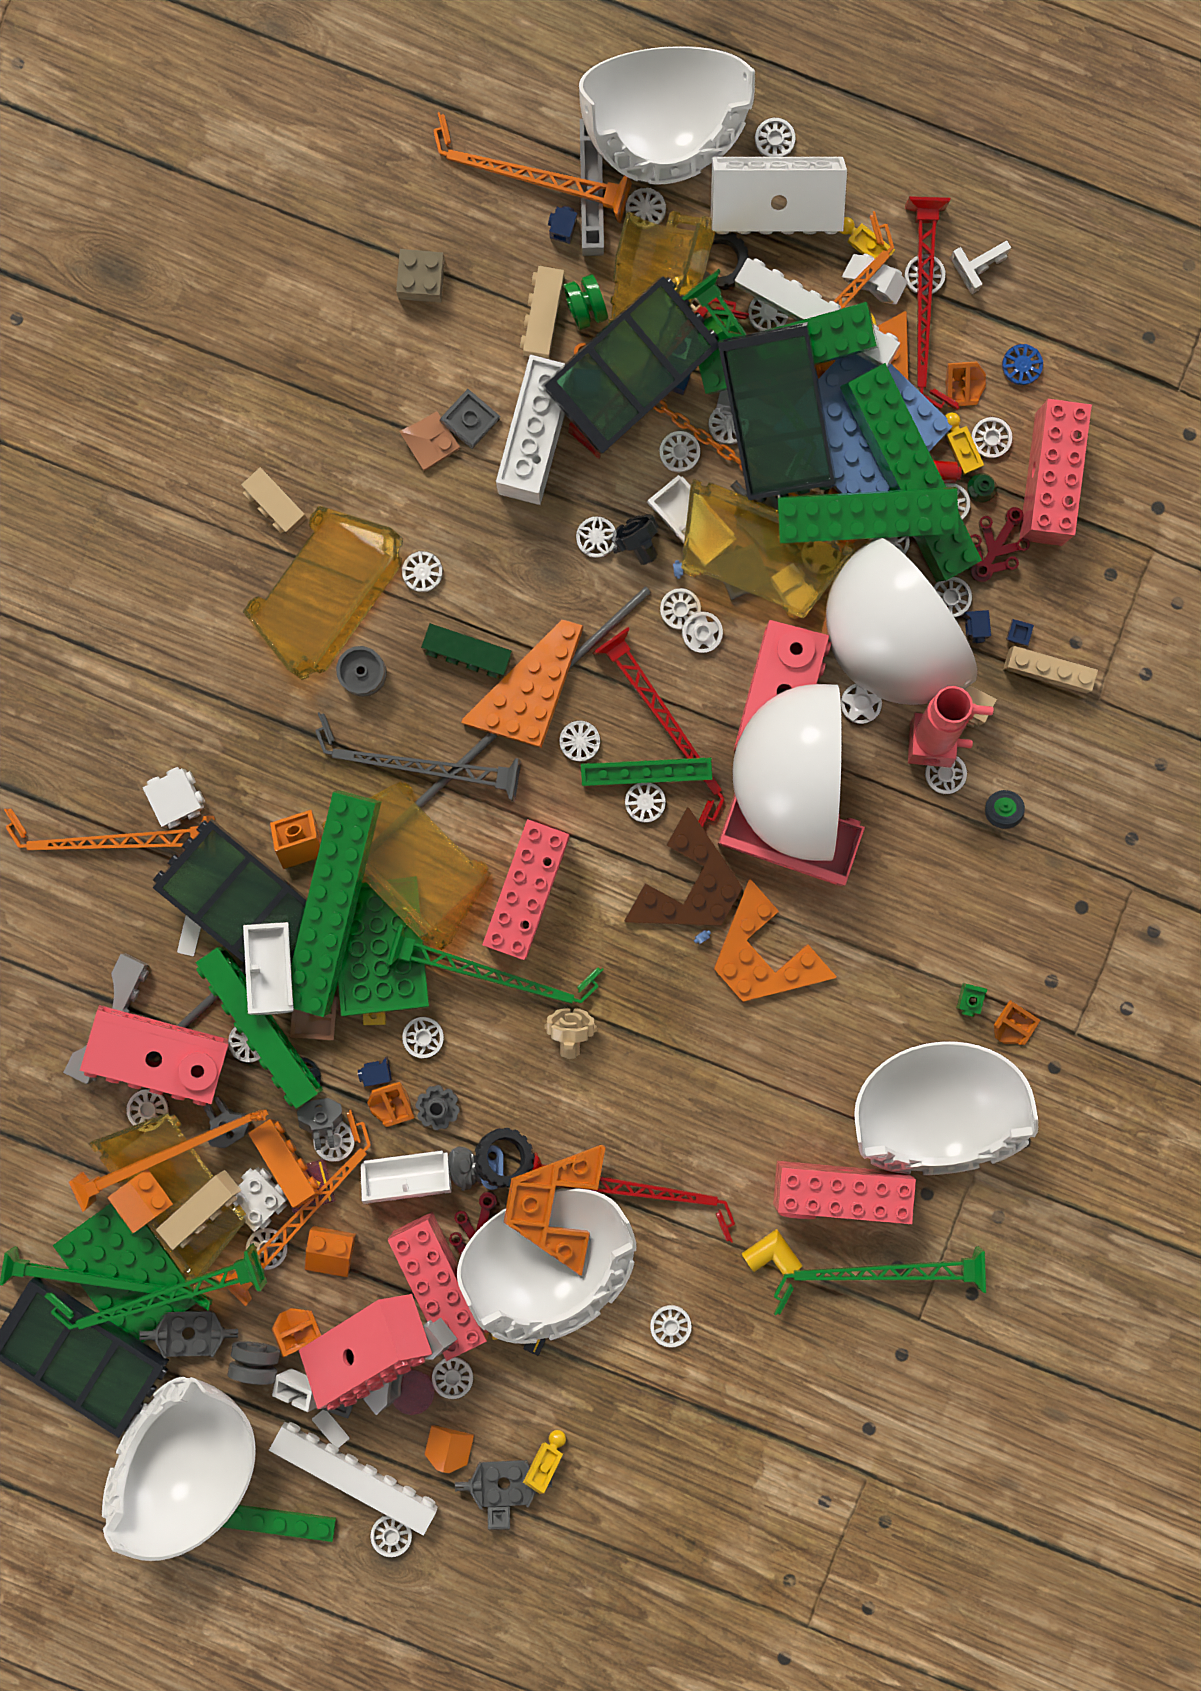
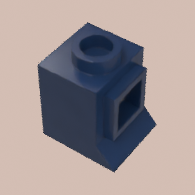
(977, 625)
(375, 1073)

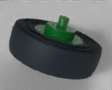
(1004, 809)

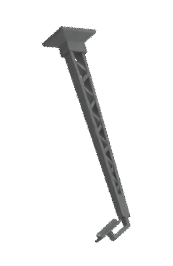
(506, 779)

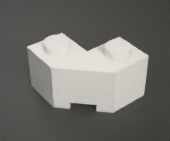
(885, 284)

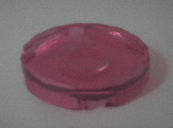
(416, 1393)

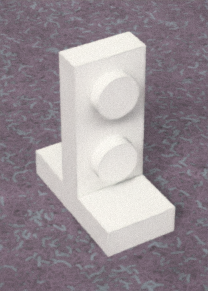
(980, 264)

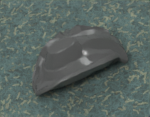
(462, 1168)

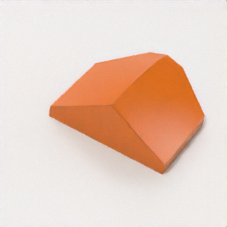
(965, 382)
(1015, 1025)
(391, 1104)
(294, 1330)
(448, 1448)

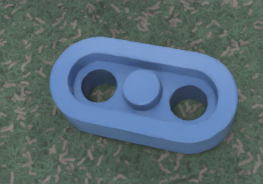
(495, 1164)

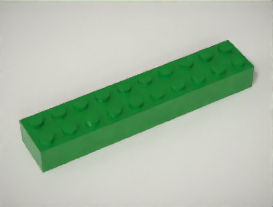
(906, 462)
(332, 901)

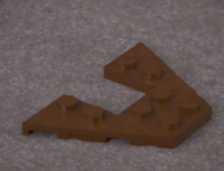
(711, 893)

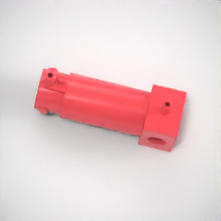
(937, 731)

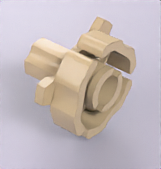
(570, 1030)

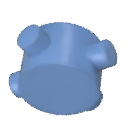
(677, 569)
(701, 937)

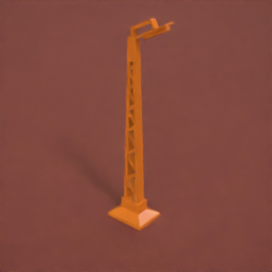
(615, 194)
(875, 265)
(45, 844)
(86, 1190)
(241, 1291)

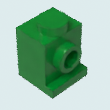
(968, 991)

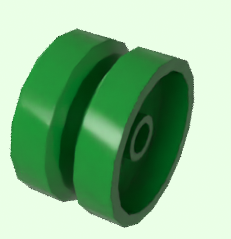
(583, 302)

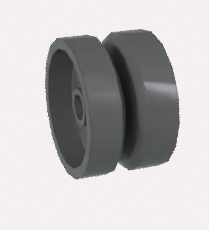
(371, 680)
(253, 1362)

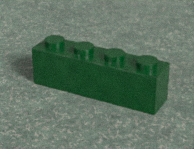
(466, 650)

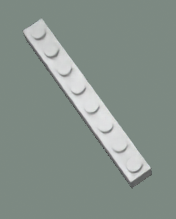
(800, 304)
(354, 1478)

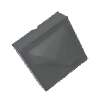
(499, 1518)

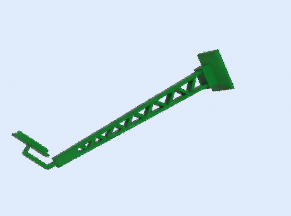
(705, 293)
(403, 947)
(15, 1266)
(247, 1269)
(971, 1269)

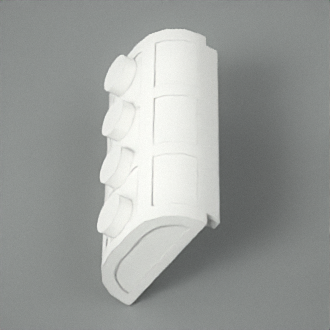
(672, 505)
(268, 968)
(405, 1177)

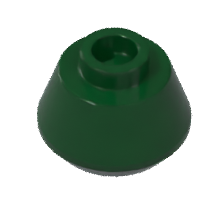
(982, 487)

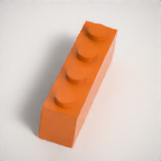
(284, 1163)

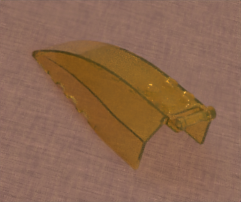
(658, 251)

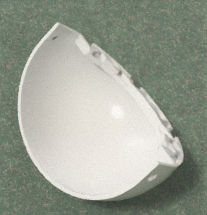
(666, 110)
(895, 628)
(792, 771)
(944, 1110)
(529, 1294)
(177, 1472)

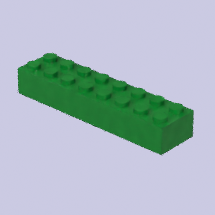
(832, 338)
(868, 515)
(261, 1030)

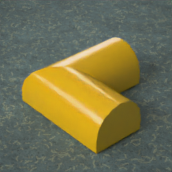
(772, 1248)

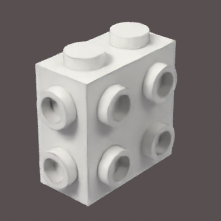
(174, 797)
(259, 1198)

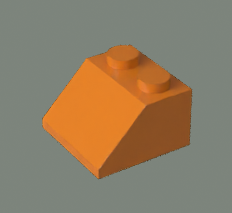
(296, 839)
(140, 1200)
(329, 1251)

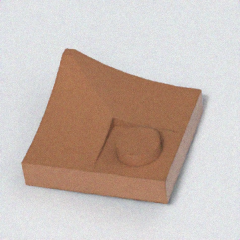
(429, 441)
(312, 1026)

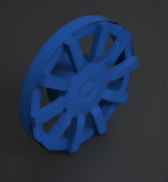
(1022, 364)

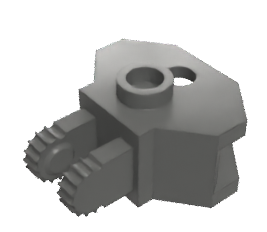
(227, 1116)
(320, 1120)

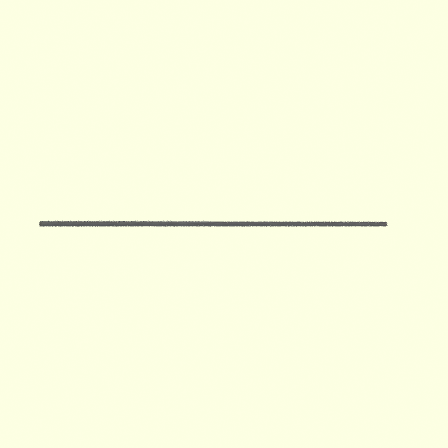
(479, 747)

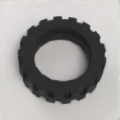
(741, 251)
(482, 1150)

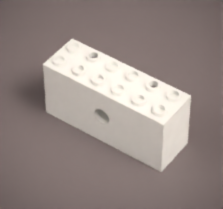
(746, 186)
(531, 436)

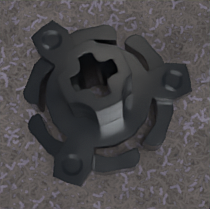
(637, 537)

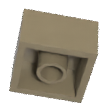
(420, 275)

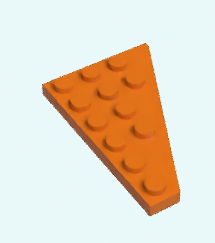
(527, 696)

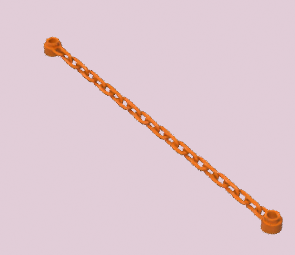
(664, 409)

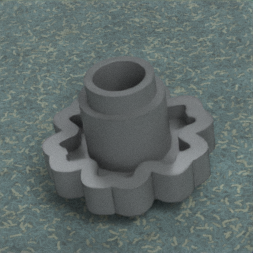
(437, 1107)

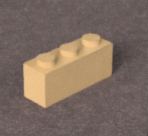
(273, 502)

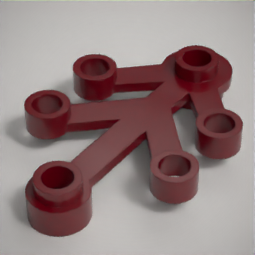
(995, 547)
(466, 1225)

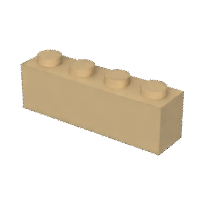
(543, 312)
(1050, 669)
(198, 1210)

